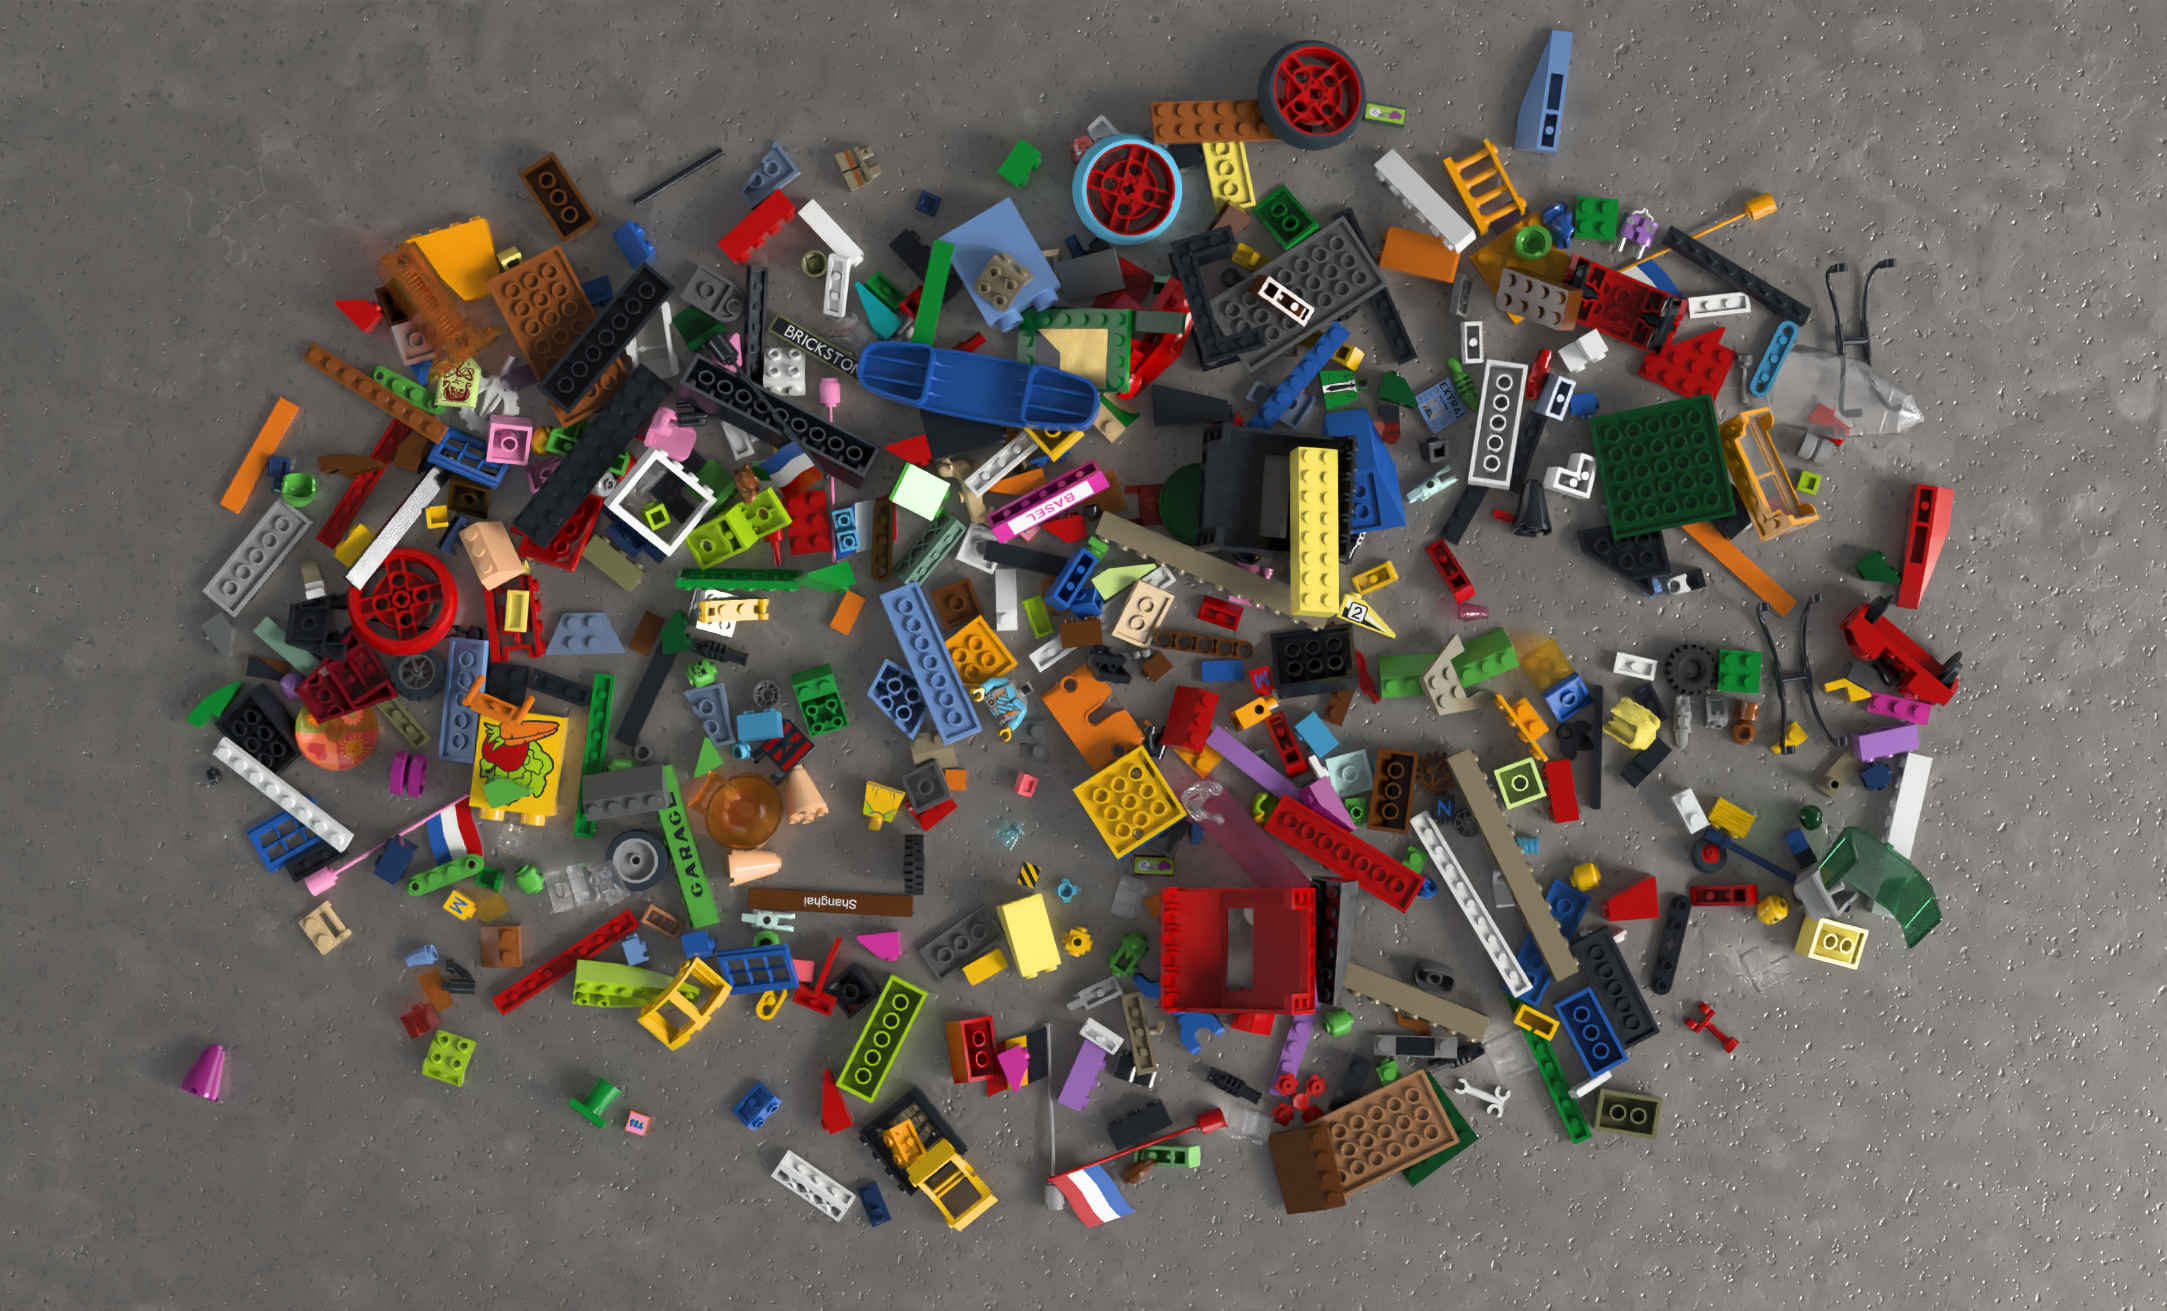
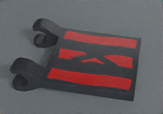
(784, 751)

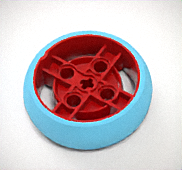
(1137, 153)

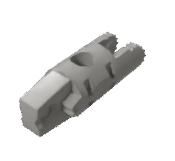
(1682, 720)

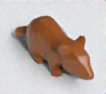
(747, 483)

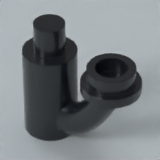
(1154, 748)
(457, 986)

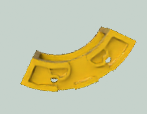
(661, 1027)
(932, 1162)

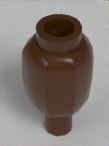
(1137, 1171)

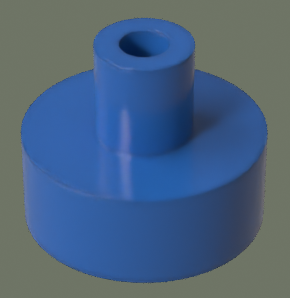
(1428, 889)

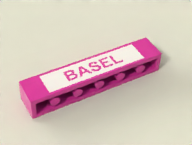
(1047, 501)

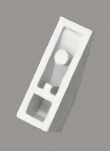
(1006, 599)

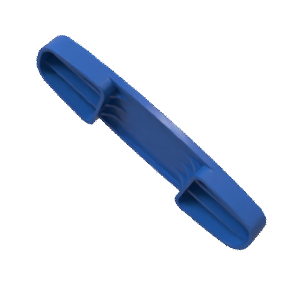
(978, 386)

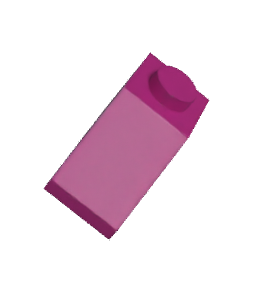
(882, 944)
(1014, 1063)

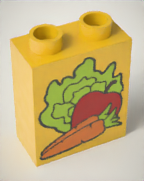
(523, 753)

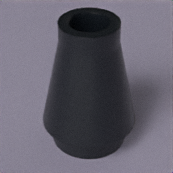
(1886, 672)

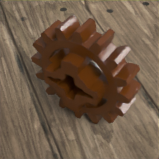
(1428, 769)

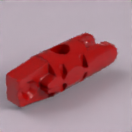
(1537, 374)

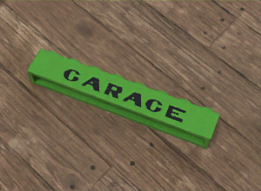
(686, 857)

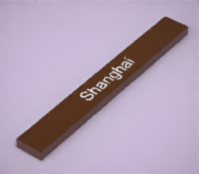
(830, 902)

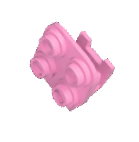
(668, 436)

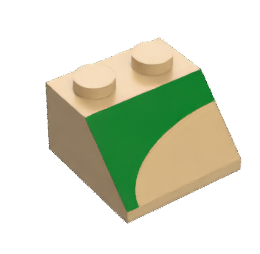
(1114, 416)

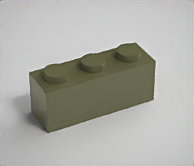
(613, 562)

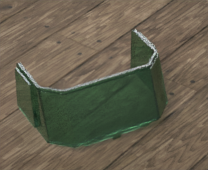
(1885, 878)

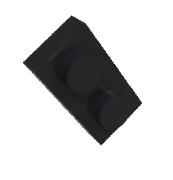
(1647, 697)

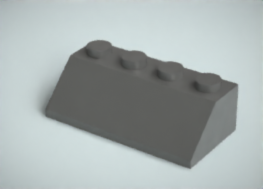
(625, 792)

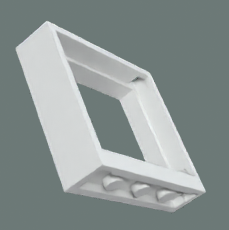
(631, 479)

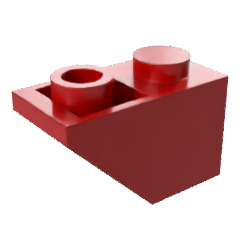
(1068, 529)

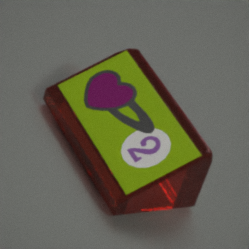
(1153, 866)

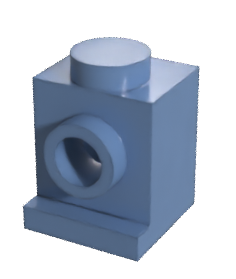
(635, 949)

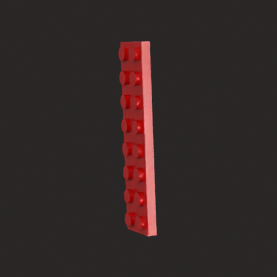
(1344, 853)

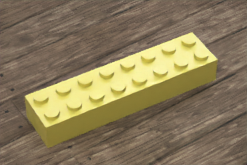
(1314, 532)

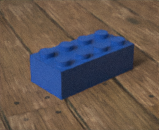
(1589, 1031)

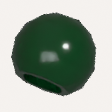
(1811, 817)

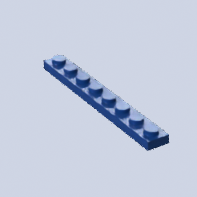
(1300, 377)

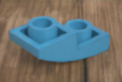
(845, 528)

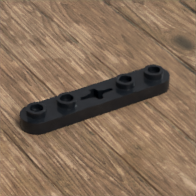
(1675, 924)

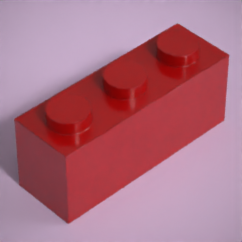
(1560, 791)

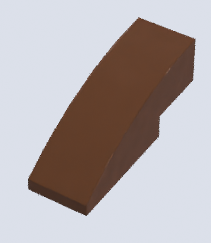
(348, 465)

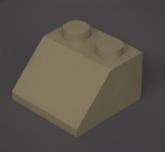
(929, 747)

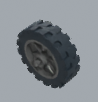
(418, 693)

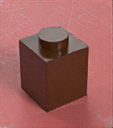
(1156, 667)

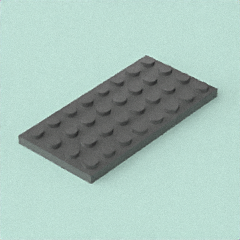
(1324, 271)

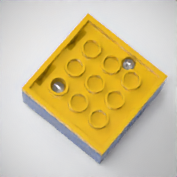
(1130, 803)

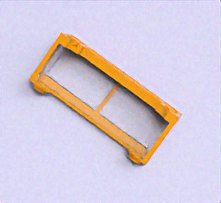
(1761, 475)

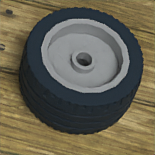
(652, 857)

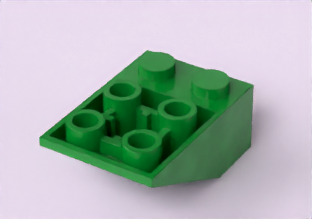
(820, 700)

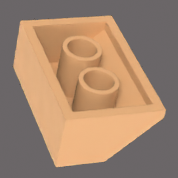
(491, 553)

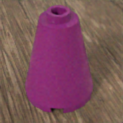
(205, 1074)

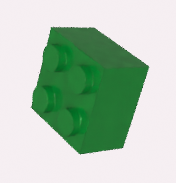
(1020, 164)
(1595, 219)
(1738, 671)

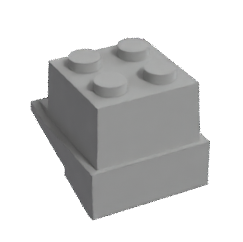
(1818, 901)

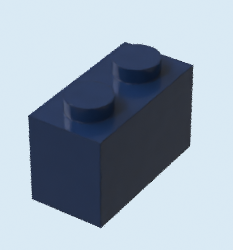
(395, 859)

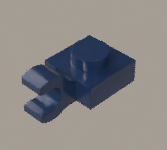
(278, 468)

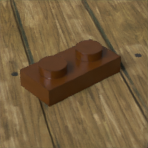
(1338, 706)

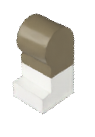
(314, 580)

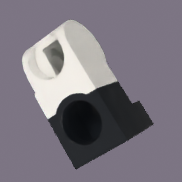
(1686, 582)

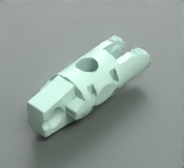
(1421, 490)
(758, 916)

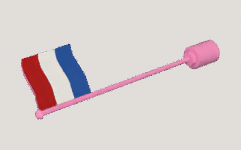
(450, 837)

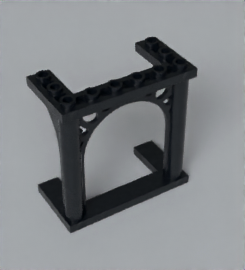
(1185, 261)

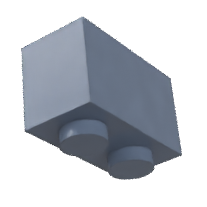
(1555, 396)

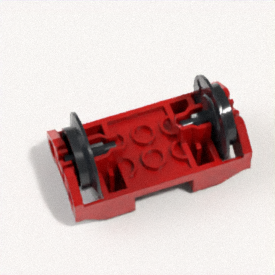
(1625, 306)

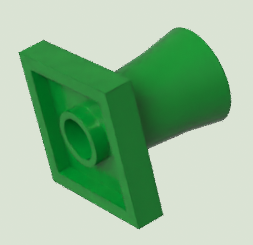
(596, 1101)

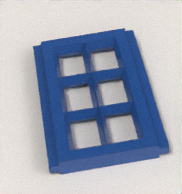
(462, 469)
(289, 855)
(754, 952)

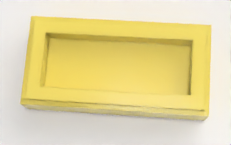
(516, 610)

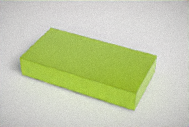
(1038, 616)

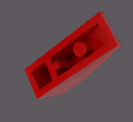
(1450, 571)
(1286, 745)
(1724, 895)
(834, 1109)

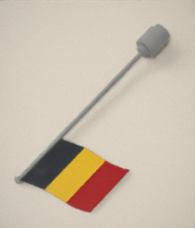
(1039, 1048)

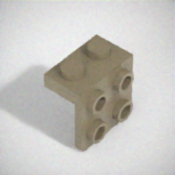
(1002, 280)

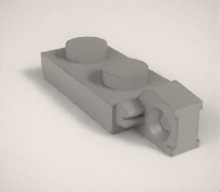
(1095, 994)

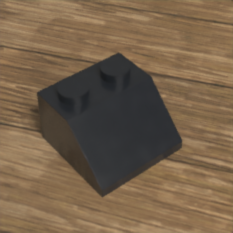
(1733, 525)

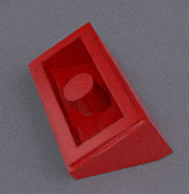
(1220, 612)

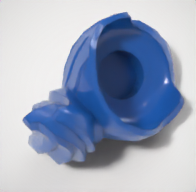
(1559, 224)

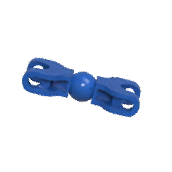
(1189, 1021)

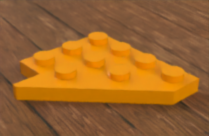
(979, 653)

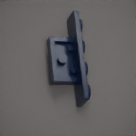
(630, 539)

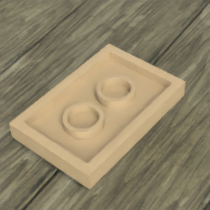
(1142, 614)

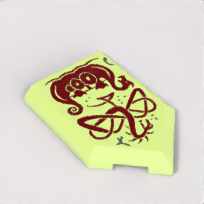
(460, 386)

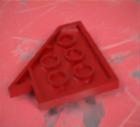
(1691, 366)
(569, 543)

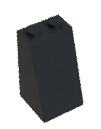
(1184, 408)

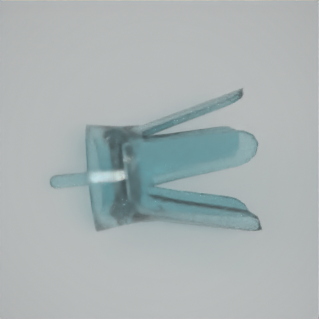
(1012, 834)

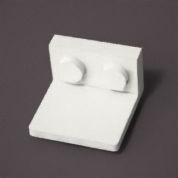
(721, 627)

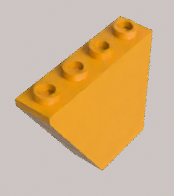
(462, 256)

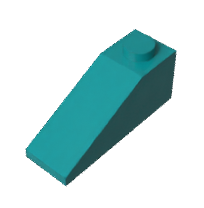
(880, 317)

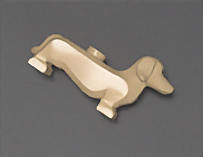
(961, 471)

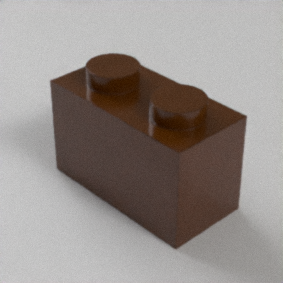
(1080, 633)

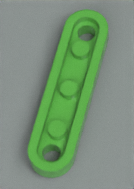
(408, 390)
(445, 874)

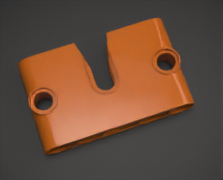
(1072, 713)

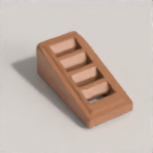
(644, 915)

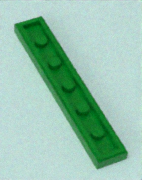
(933, 292)

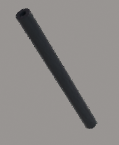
(678, 177)

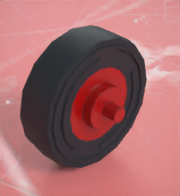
(1707, 856)

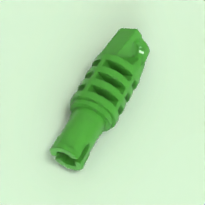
(1463, 383)

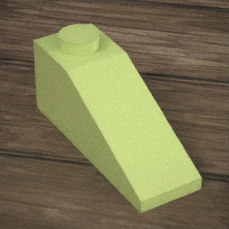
(1115, 579)

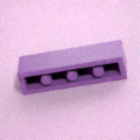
(1082, 1075)

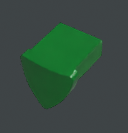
(491, 878)

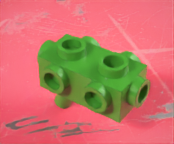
(1132, 948)

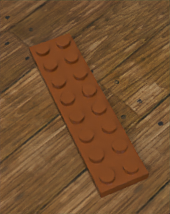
(1211, 122)

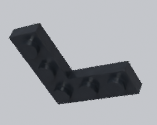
(668, 489)

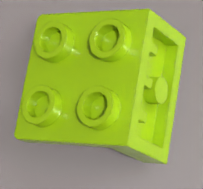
(448, 1058)

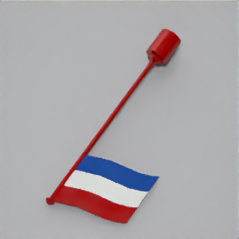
(1095, 1193)

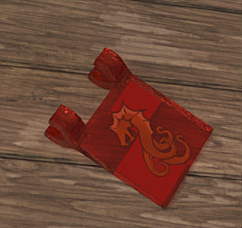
(1147, 503)

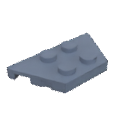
(584, 635)

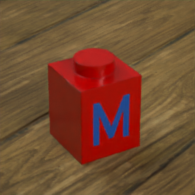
(1261, 680)

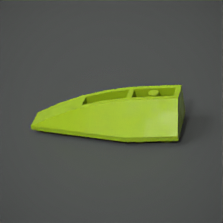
(622, 985)

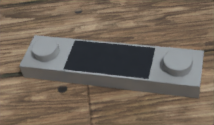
(1415, 1046)

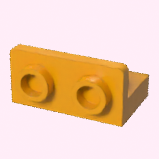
(904, 1143)

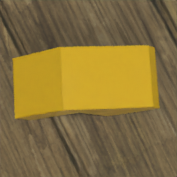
(1852, 691)

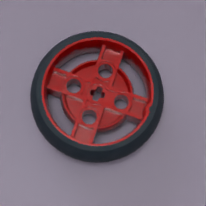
(1336, 124)

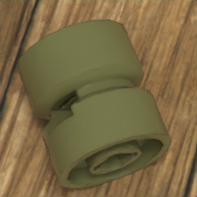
(814, 264)

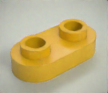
(773, 1001)

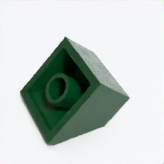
(1396, 391)

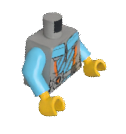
(1005, 701)

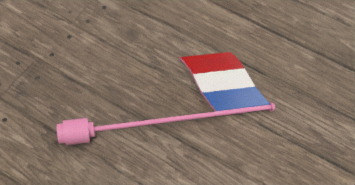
(862, 511)

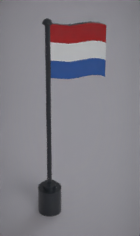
(792, 465)

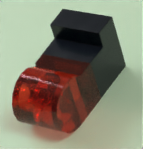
(1391, 420)

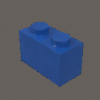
(699, 945)

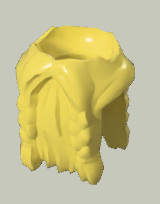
(1636, 715)

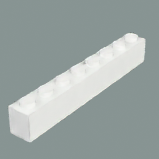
(1905, 811)

